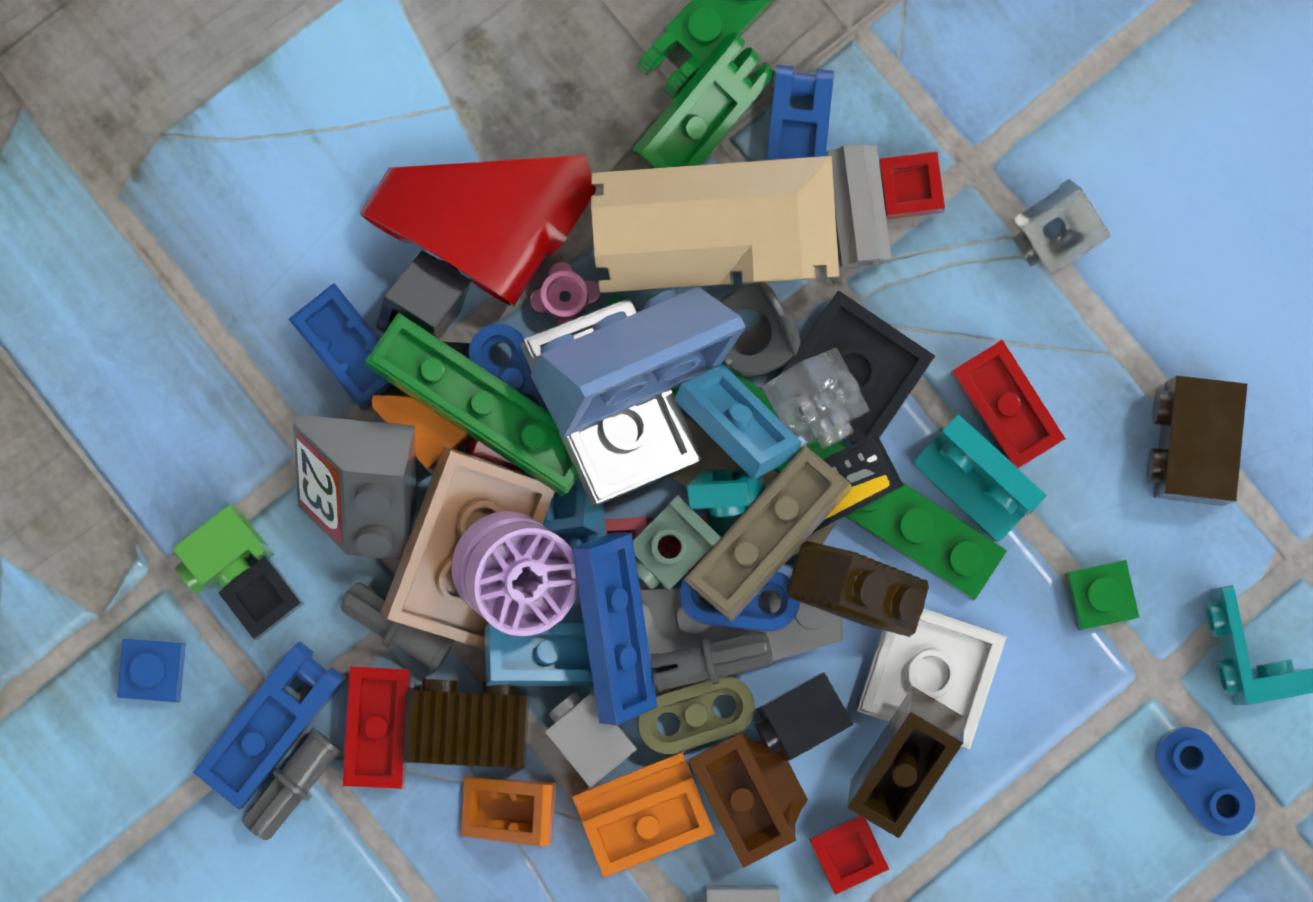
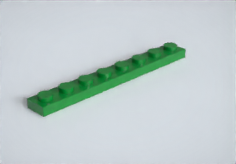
(913, 524)

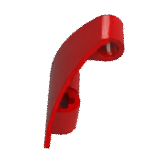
(485, 215)

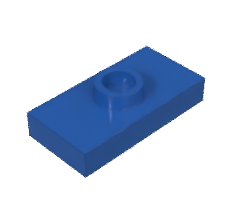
(342, 343)

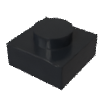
(261, 598)

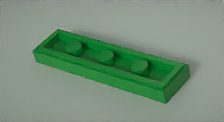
(473, 401)

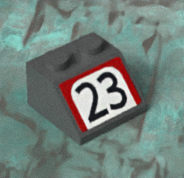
(357, 482)

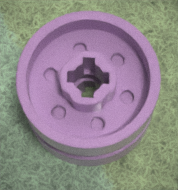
(515, 573)

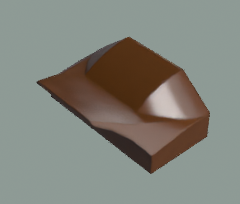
(751, 795)

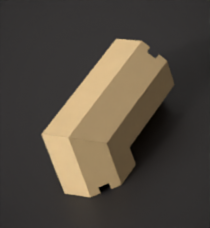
(713, 221)

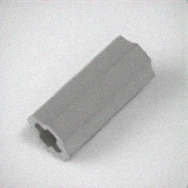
(859, 207)

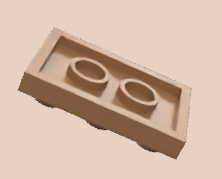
(456, 497)

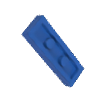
(615, 628)

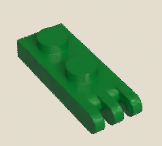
(705, 107)

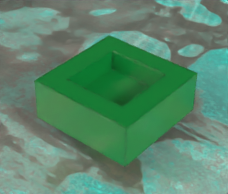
(1102, 595)

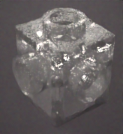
(817, 399)

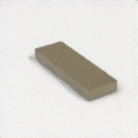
(768, 533)

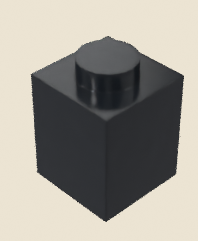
(427, 294)
(802, 718)

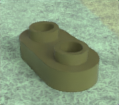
(696, 715)

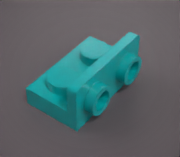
(978, 479)

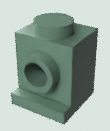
(691, 531)

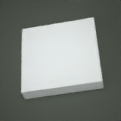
(943, 660)

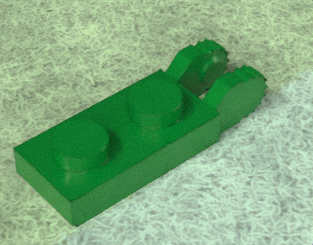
(698, 33)

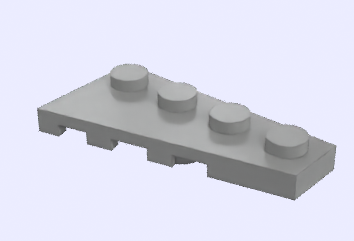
(672, 629)

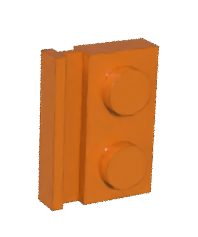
(643, 814)

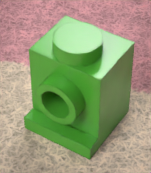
(219, 550)

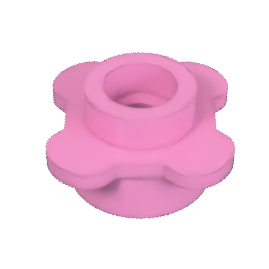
(561, 280)

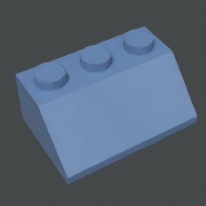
(634, 357)

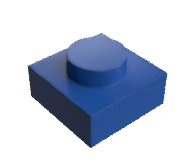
(151, 670)

